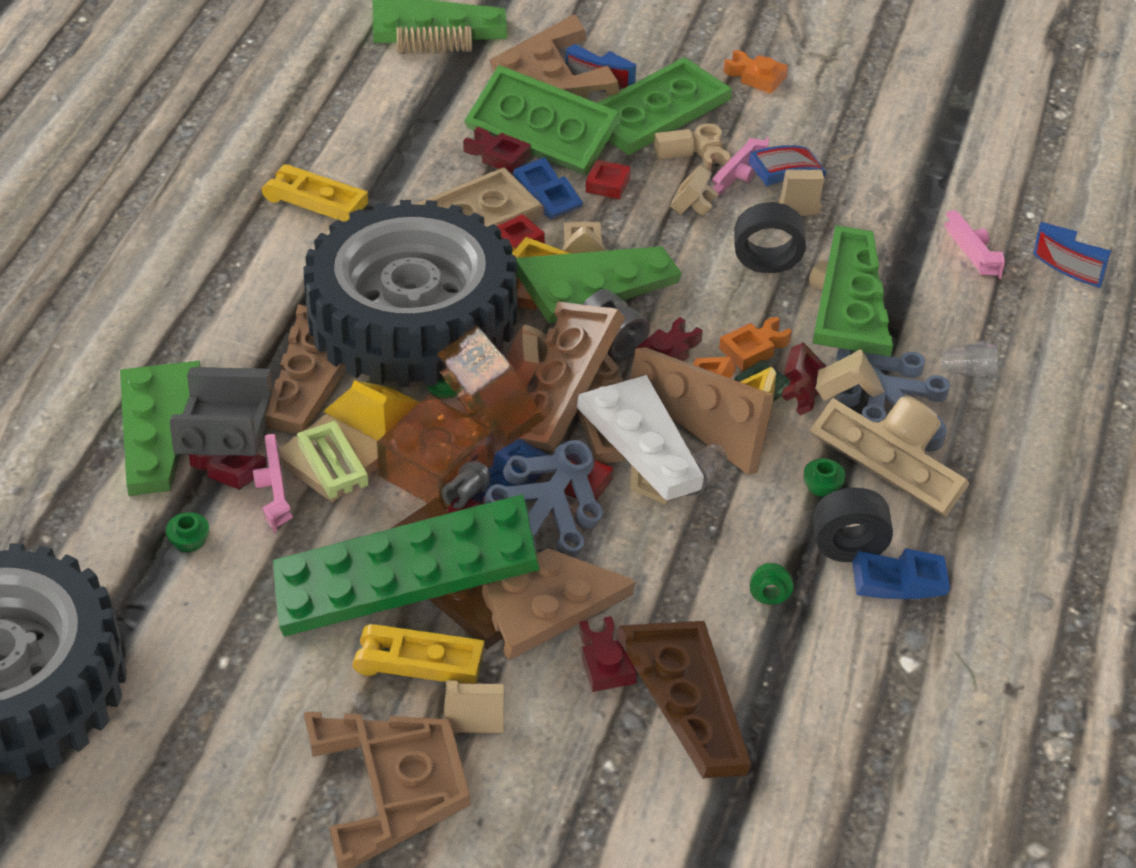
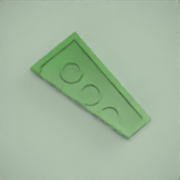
(389, 14)
(579, 275)
(852, 296)
(148, 402)

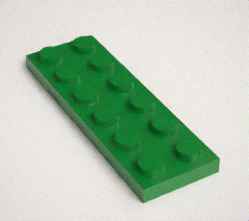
(404, 565)

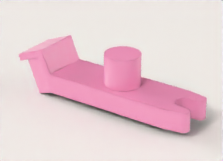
(738, 166)
(974, 244)
(278, 511)

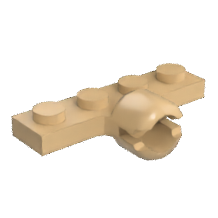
(894, 449)

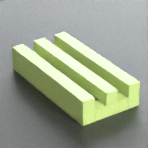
(342, 481)

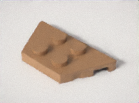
(551, 600)

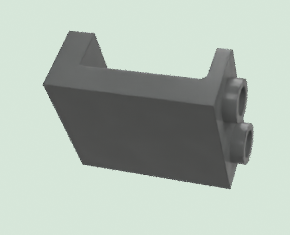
(222, 412)

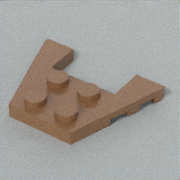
(541, 60)
(410, 772)

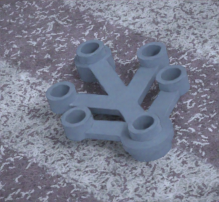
(897, 387)
(551, 494)

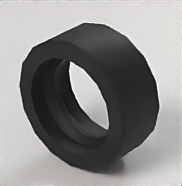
(769, 216)

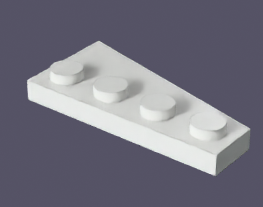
(644, 434)

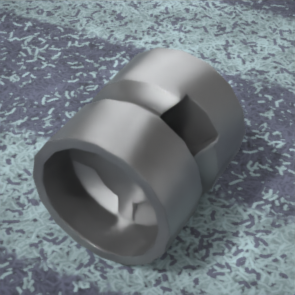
(633, 329)

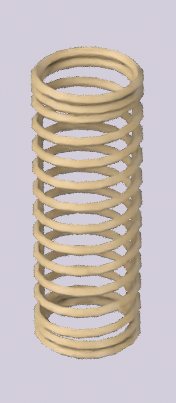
(466, 43)

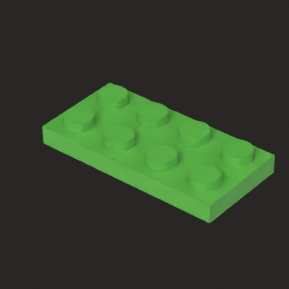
(664, 103)
(552, 120)

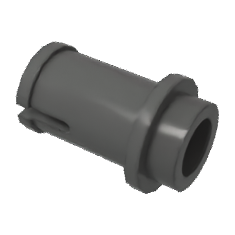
(472, 479)

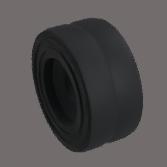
(852, 507)

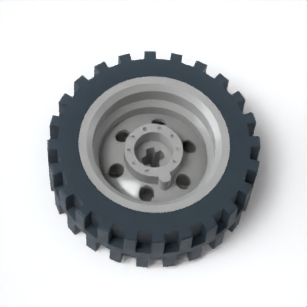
(405, 287)
(66, 680)

